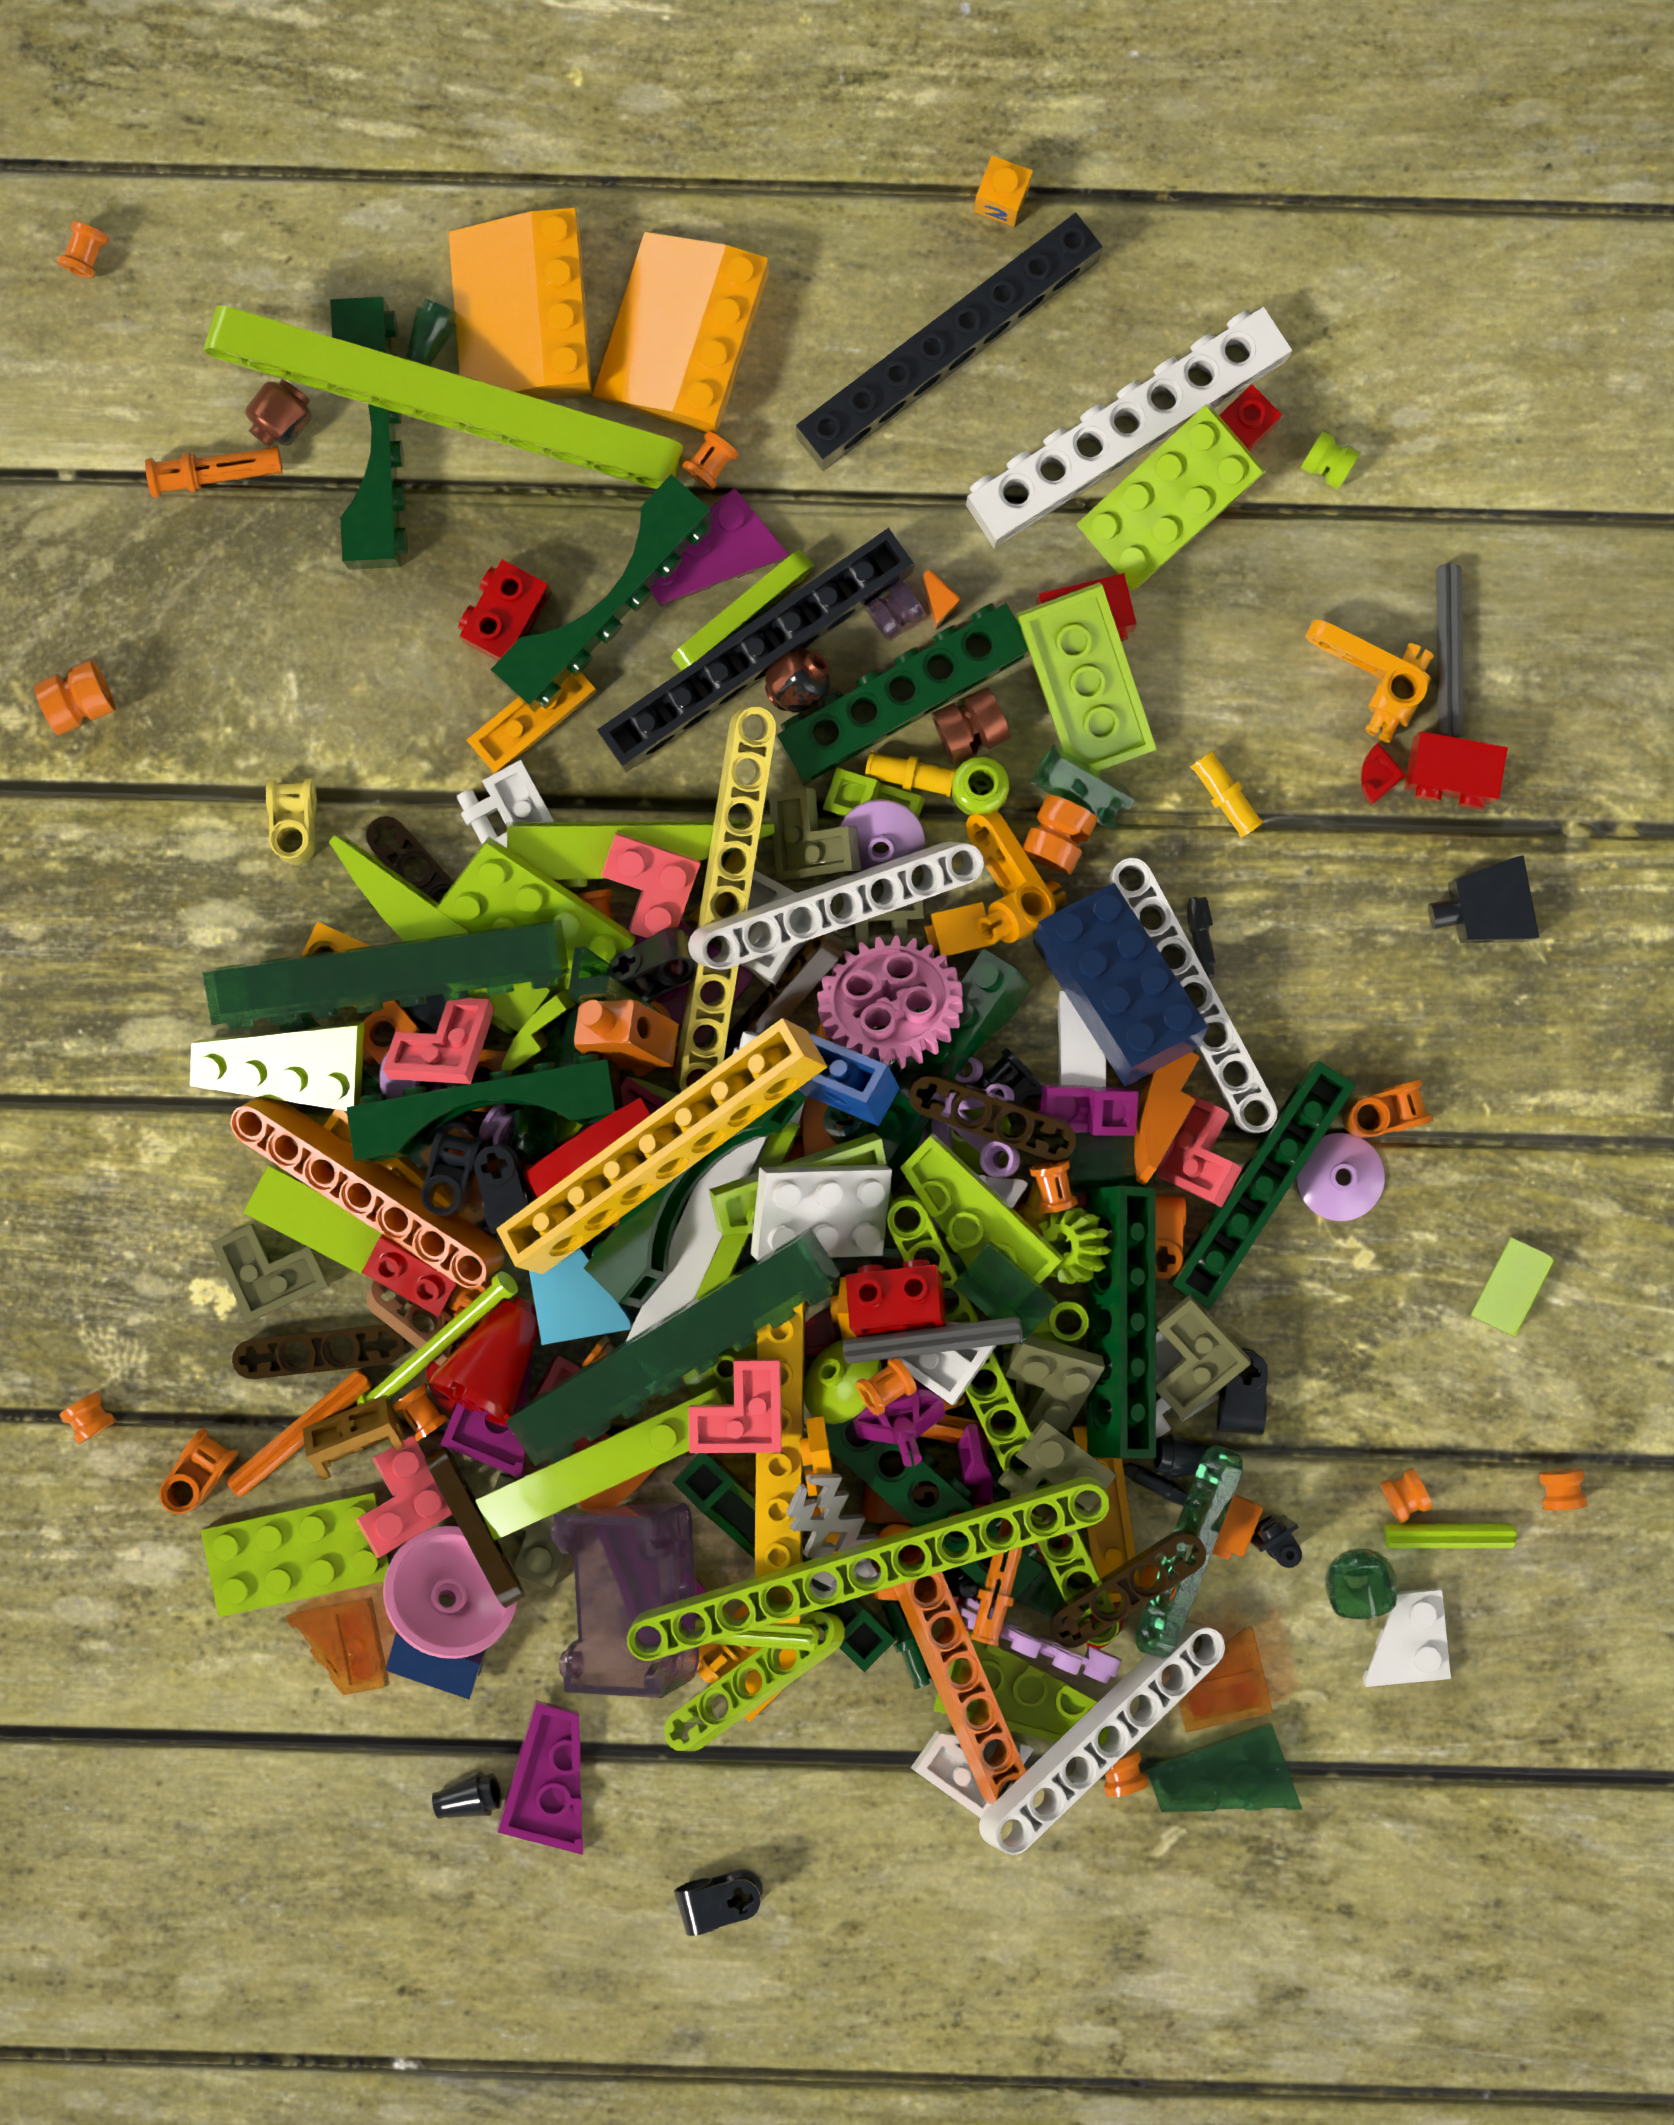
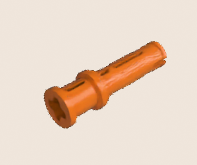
(193, 472)

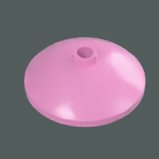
(439, 1565)

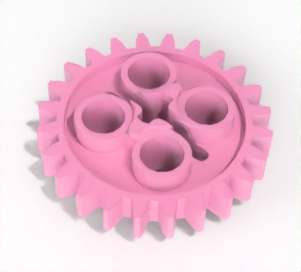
(891, 1001)

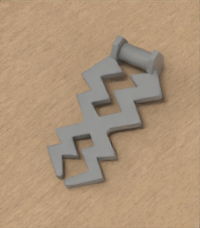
(828, 1522)

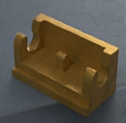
(351, 1433)

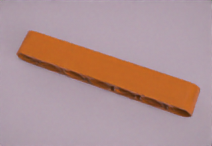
(346, 1188)
(967, 1686)

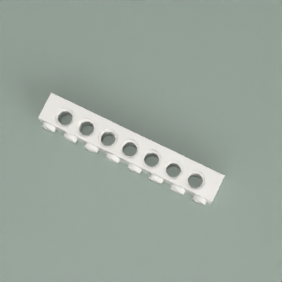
(1251, 332)

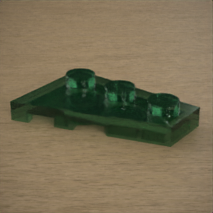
(1226, 1774)

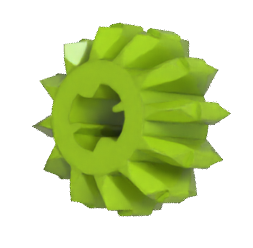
(1078, 1241)

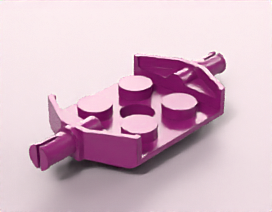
(902, 1420)

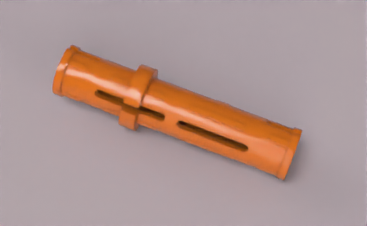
(987, 1629)

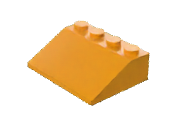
(522, 304)
(682, 330)

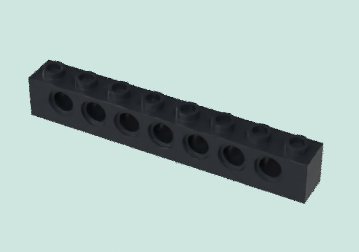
(949, 341)
(752, 650)

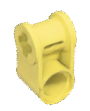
(292, 810)

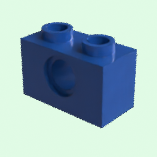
(852, 1082)

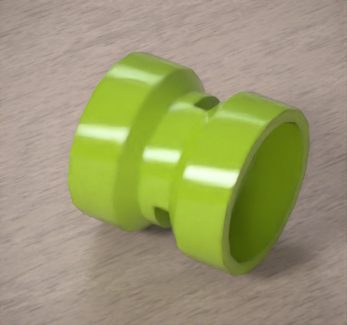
(1330, 460)

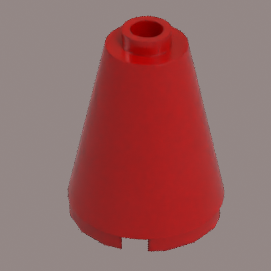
(491, 1362)

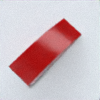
(584, 1147)

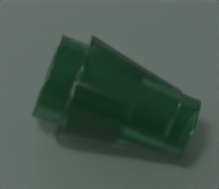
(430, 331)

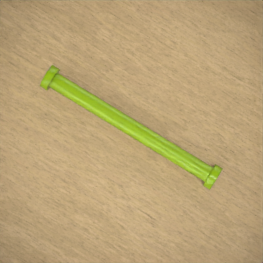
(502, 1287)

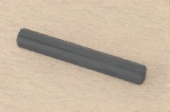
(1450, 650)
(933, 1340)

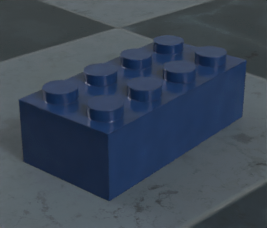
(1120, 984)

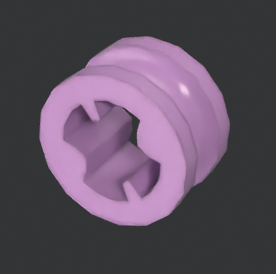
(497, 1125)

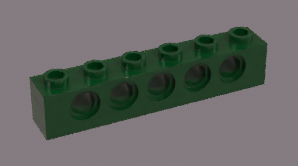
(990, 623)
(1262, 1183)
(1123, 1325)
(951, 1497)

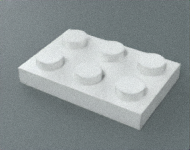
(838, 1202)

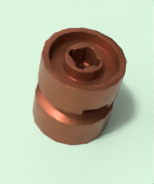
(971, 725)

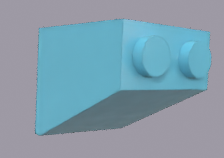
(574, 1303)

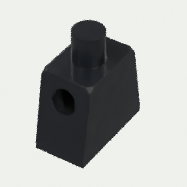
(1489, 905)

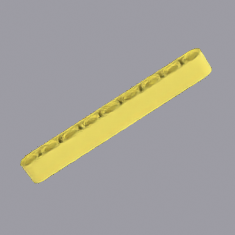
(719, 881)

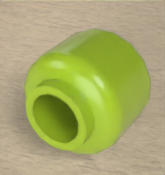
(980, 771)

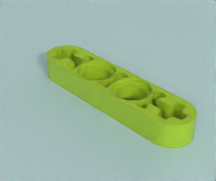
(746, 608)

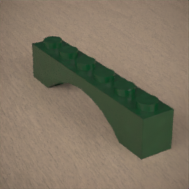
(371, 521)
(543, 661)
(990, 999)
(397, 1126)
(637, 1250)
(732, 1508)

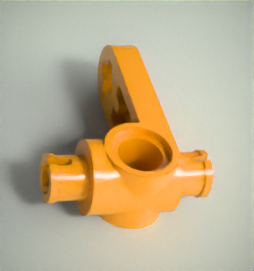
(1387, 708)
(1025, 893)

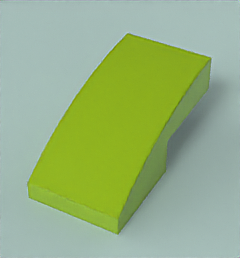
(854, 789)
(531, 1038)

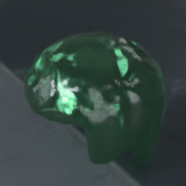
(1361, 1584)

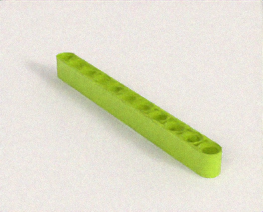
(441, 397)
(1000, 1397)
(850, 1584)

